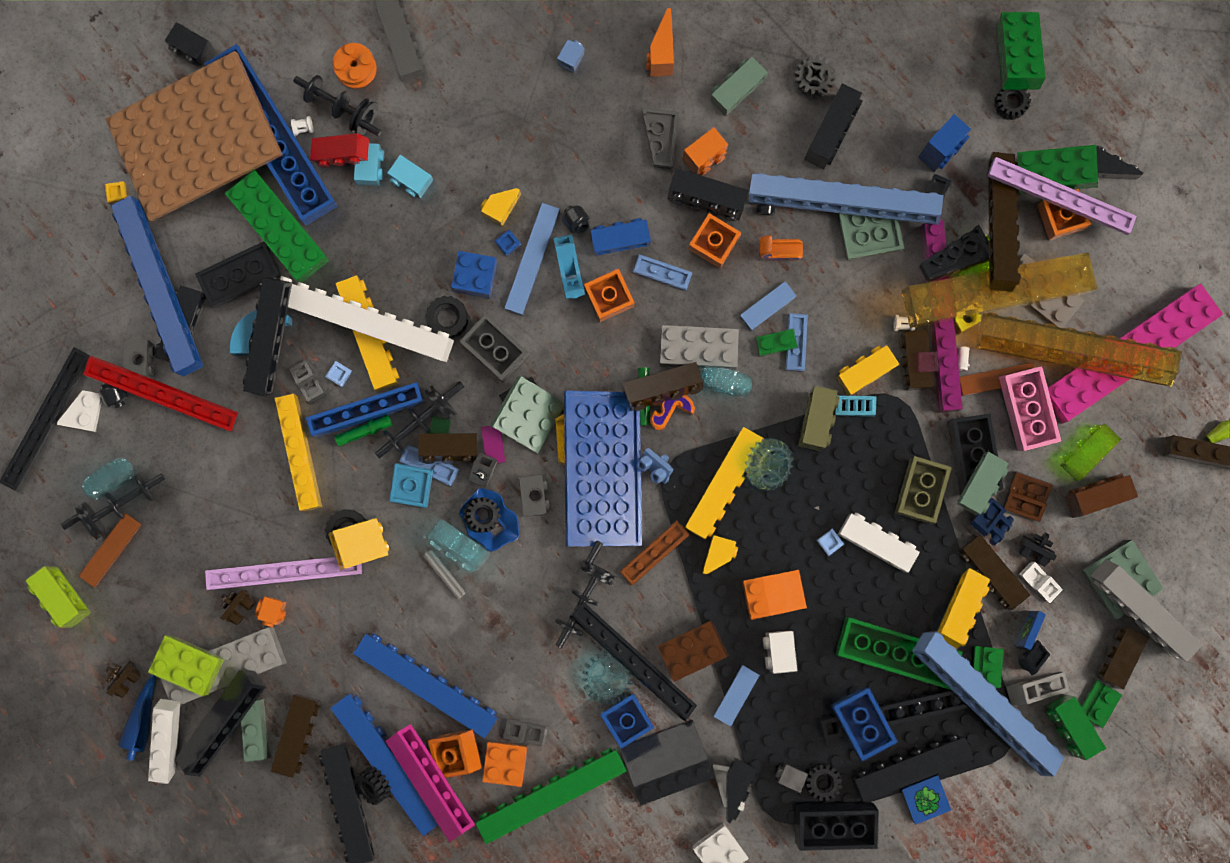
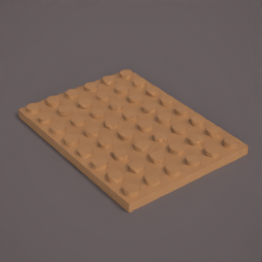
(193, 136)

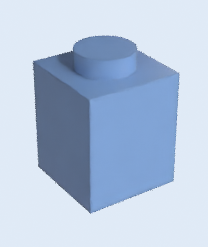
(571, 55)

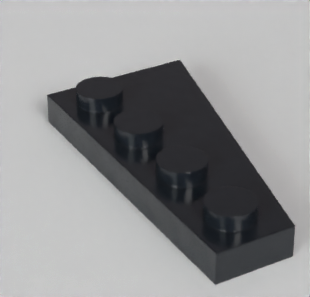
(960, 255)

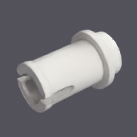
(963, 355)

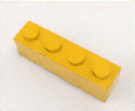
(963, 607)

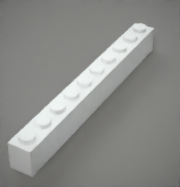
(369, 321)

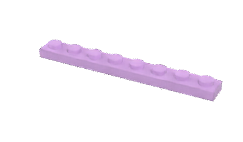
(1061, 196)
(277, 573)

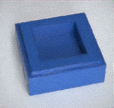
(507, 242)

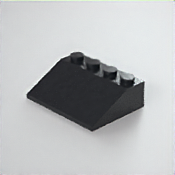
(667, 762)

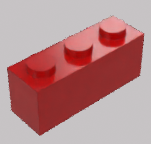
(339, 149)

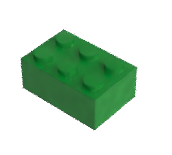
(1074, 727)

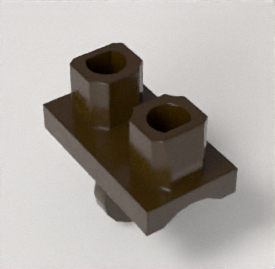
(231, 613)
(117, 686)

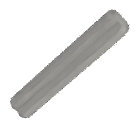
(444, 574)

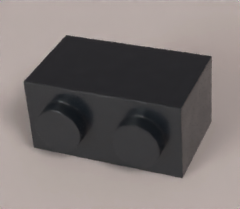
(188, 43)

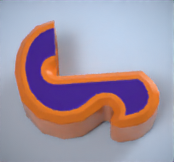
(780, 248)
(659, 420)

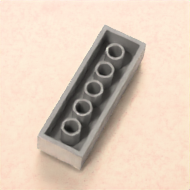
(1145, 611)
(254, 652)

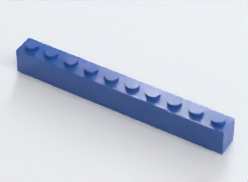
(156, 286)

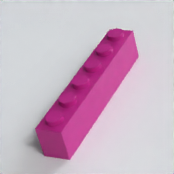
(430, 782)

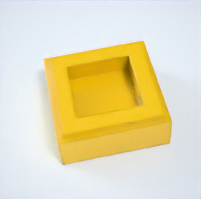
(115, 192)

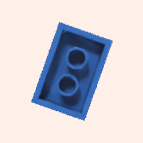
(945, 143)
(863, 723)

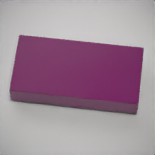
(493, 443)

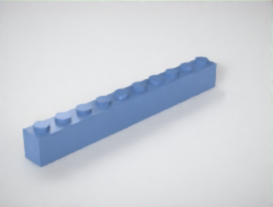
(846, 198)
(988, 703)

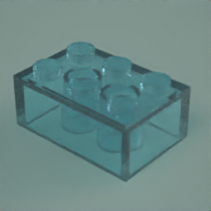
(458, 546)

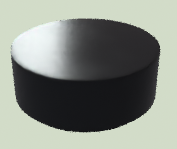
(765, 210)

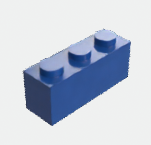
(620, 237)

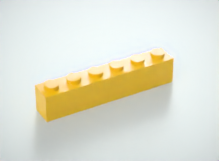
(372, 349)
(298, 452)
(723, 484)

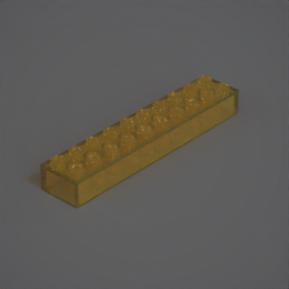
(971, 294)
(1079, 349)

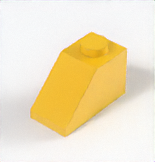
(500, 205)
(719, 553)

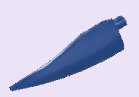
(137, 725)

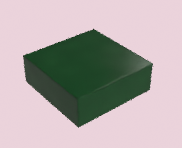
(440, 425)

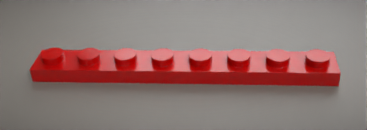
(160, 393)

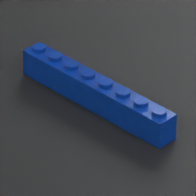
(426, 685)
(374, 747)

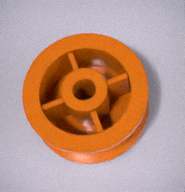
(354, 55)

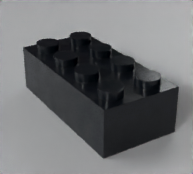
(835, 122)
(707, 194)
(970, 440)
(836, 826)

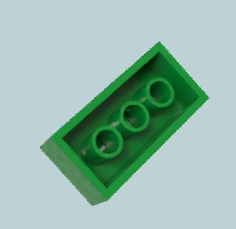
(1020, 51)
(1067, 166)

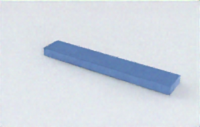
(532, 259)

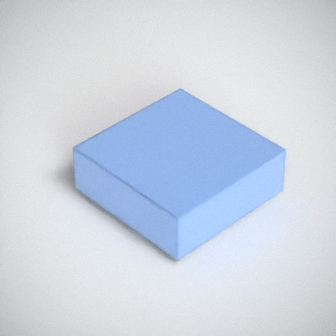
(338, 374)
(830, 542)

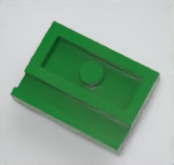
(989, 664)
(1100, 703)

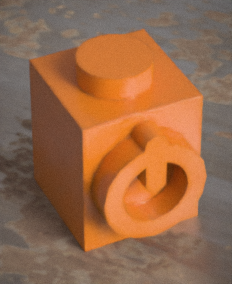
(271, 611)

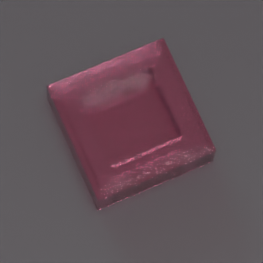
(927, 362)

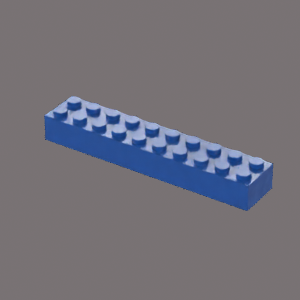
(293, 168)

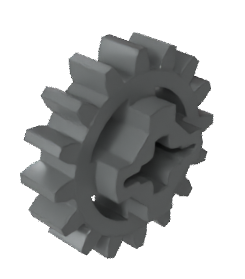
(811, 69)

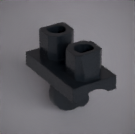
(1045, 554)

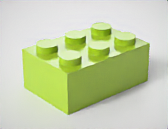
(57, 597)
(186, 665)

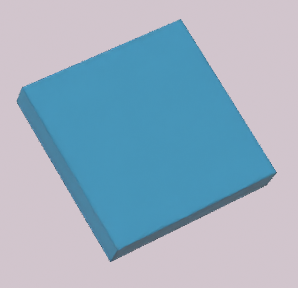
(411, 485)

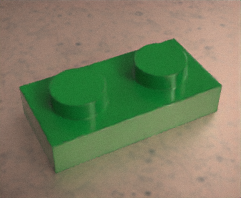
(777, 342)

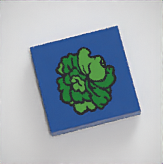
(1030, 630)
(926, 799)

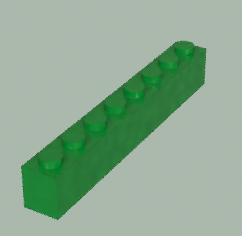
(550, 796)

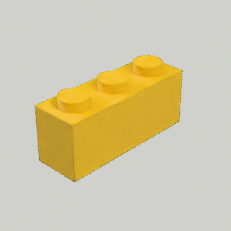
(867, 370)

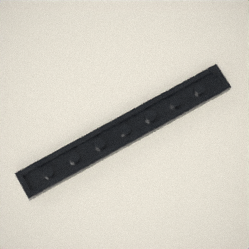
(45, 419)
(633, 661)

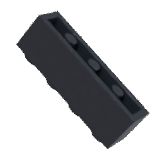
(191, 305)

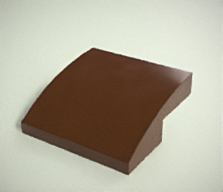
(1027, 496)

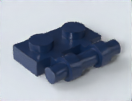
(986, 522)

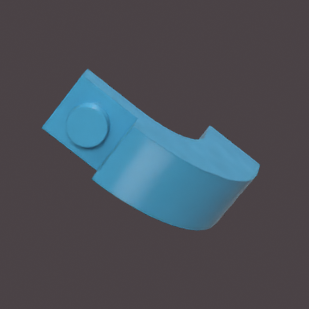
(569, 266)
(244, 332)

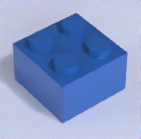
(474, 274)
(627, 720)

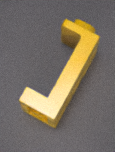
(358, 543)

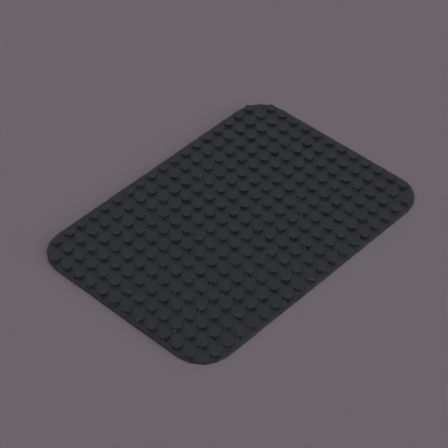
(778, 535)

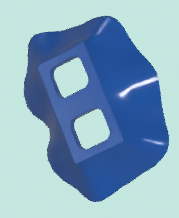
(507, 519)

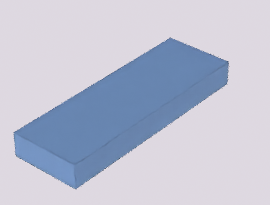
(662, 272)
(768, 306)
(796, 357)
(443, 472)
(736, 695)

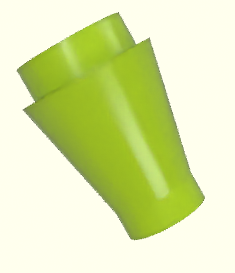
(1220, 432)

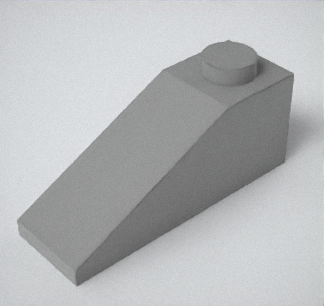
(1037, 689)

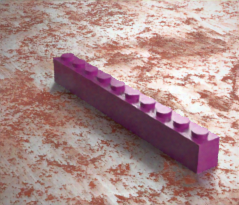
(943, 333)

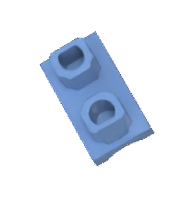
(657, 465)

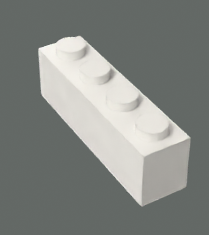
(879, 543)
(164, 741)

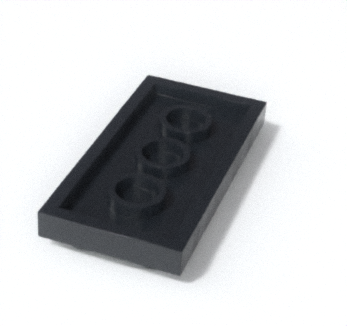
(237, 274)

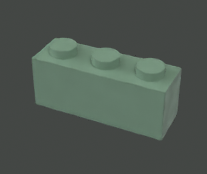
(738, 85)
(983, 484)
(255, 733)

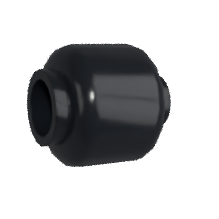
(576, 219)
(113, 396)

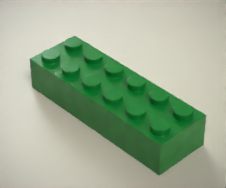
(277, 227)
(884, 650)

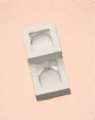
(1040, 582)

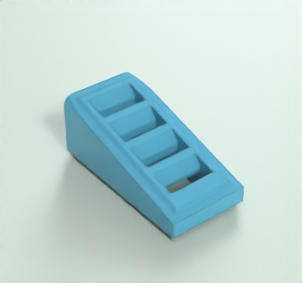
(872, 406)

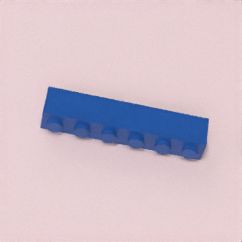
(365, 410)

